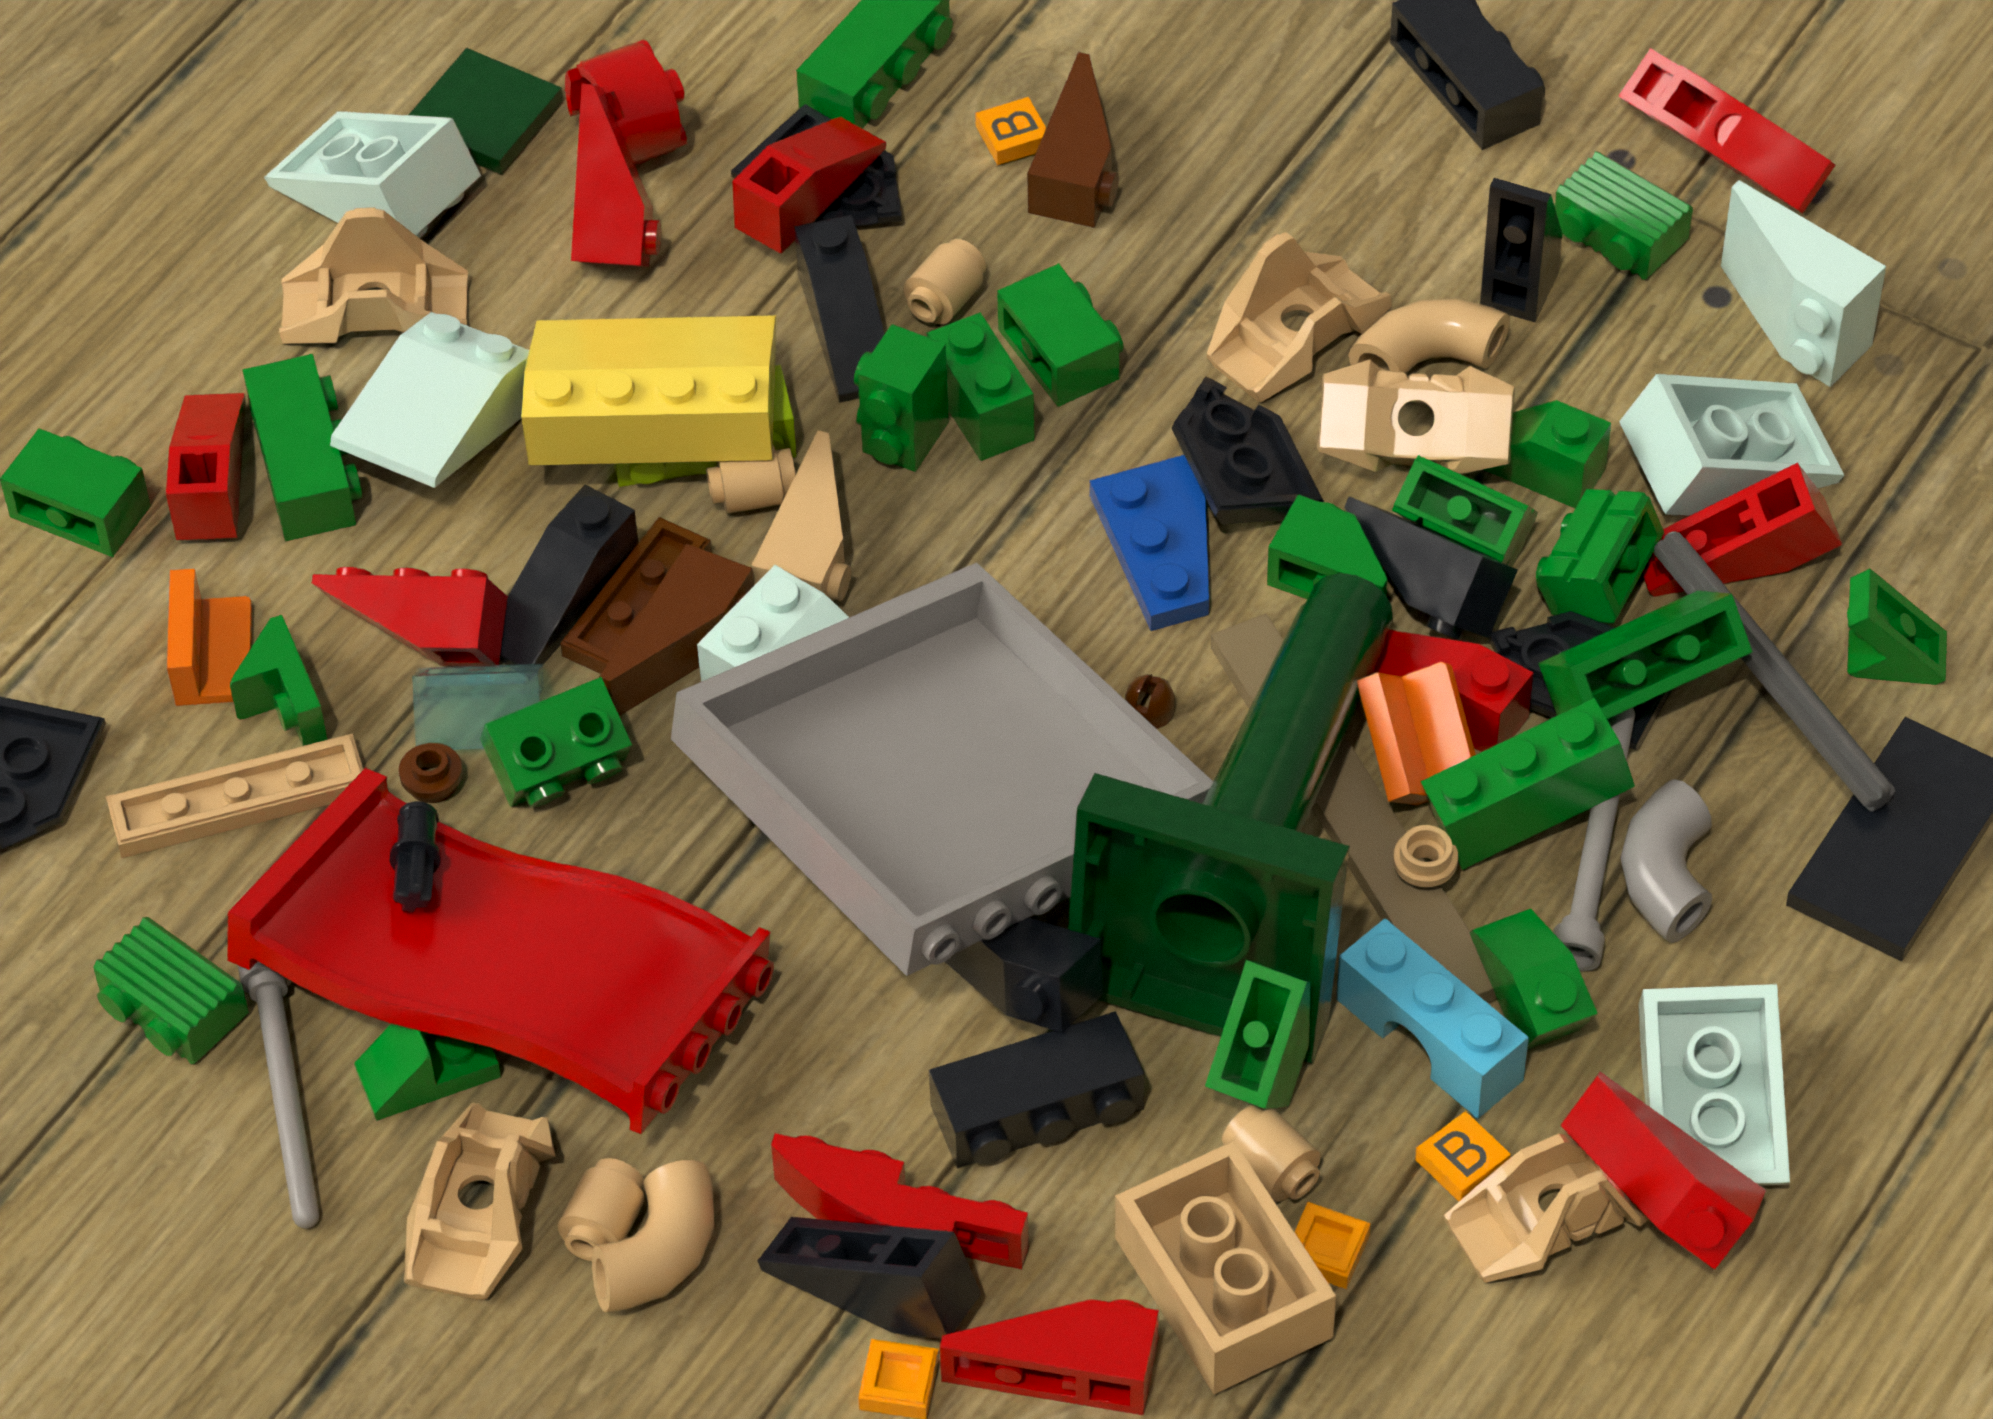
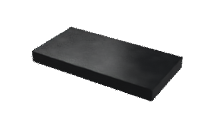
(1892, 866)

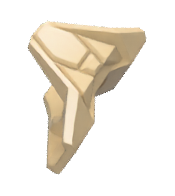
(366, 251)
(1252, 341)
(1363, 410)
(1507, 1229)
(463, 1247)

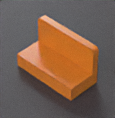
(204, 641)
(1415, 728)

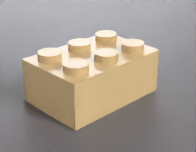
(1224, 1267)

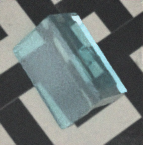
(459, 701)

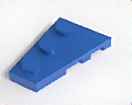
(1159, 537)

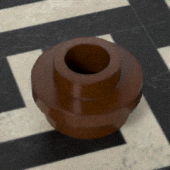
(435, 784)

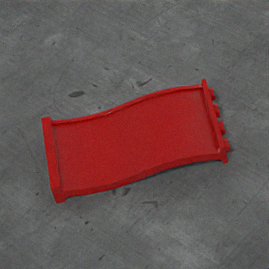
(508, 955)

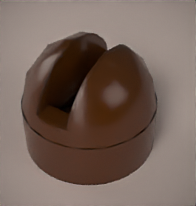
(1162, 701)

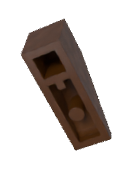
(1073, 161)
(675, 619)

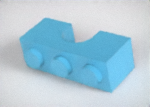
(1470, 1044)

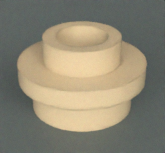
(1430, 843)

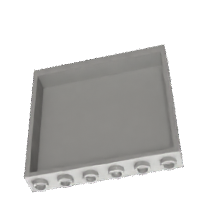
(926, 761)

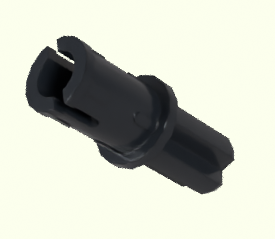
(415, 855)

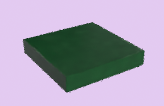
(492, 106)

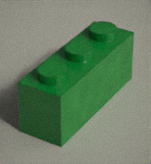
(872, 57)
(294, 435)
(1648, 654)
(1529, 783)

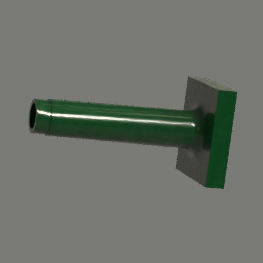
(1206, 885)

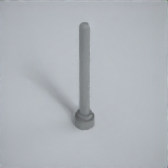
(1580, 929)
(268, 990)

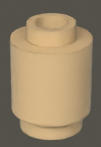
(945, 281)
(751, 483)
(1275, 1152)
(602, 1207)

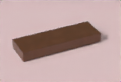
(625, 595)

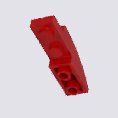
(1727, 130)
(873, 1190)

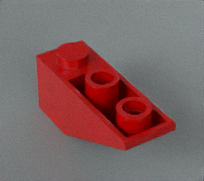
(800, 179)
(206, 466)
(441, 617)

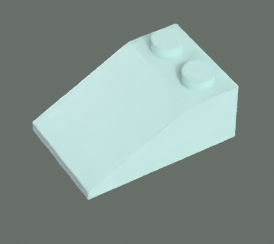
(379, 161)
(1801, 284)
(435, 400)
(1720, 436)
(765, 619)
(1719, 1072)

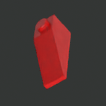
(610, 200)
(1755, 531)
(1490, 686)
(1664, 1170)
(1069, 1354)

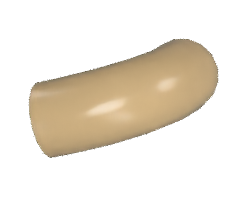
(1433, 330)
(666, 1246)

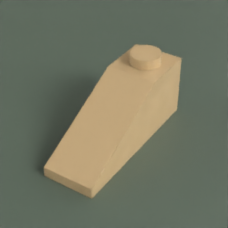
(808, 528)

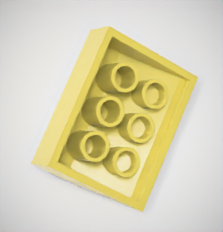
(650, 390)

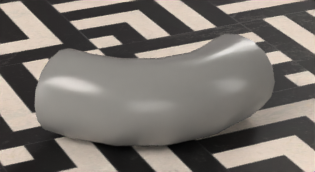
(1656, 861)

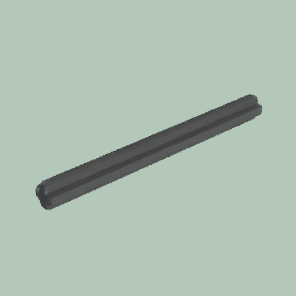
(1784, 682)

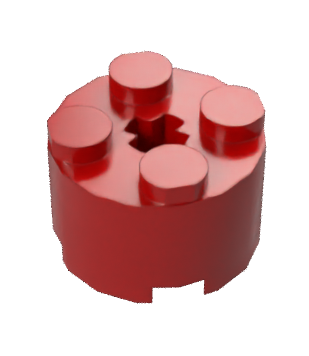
(639, 95)

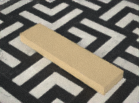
(233, 795)

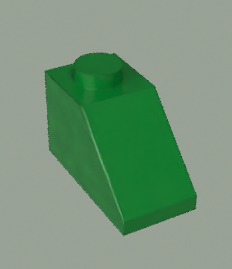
(1556, 451)
(1317, 543)
(1534, 977)
(1263, 1038)

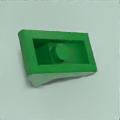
(1892, 635)
(276, 679)
(419, 1067)

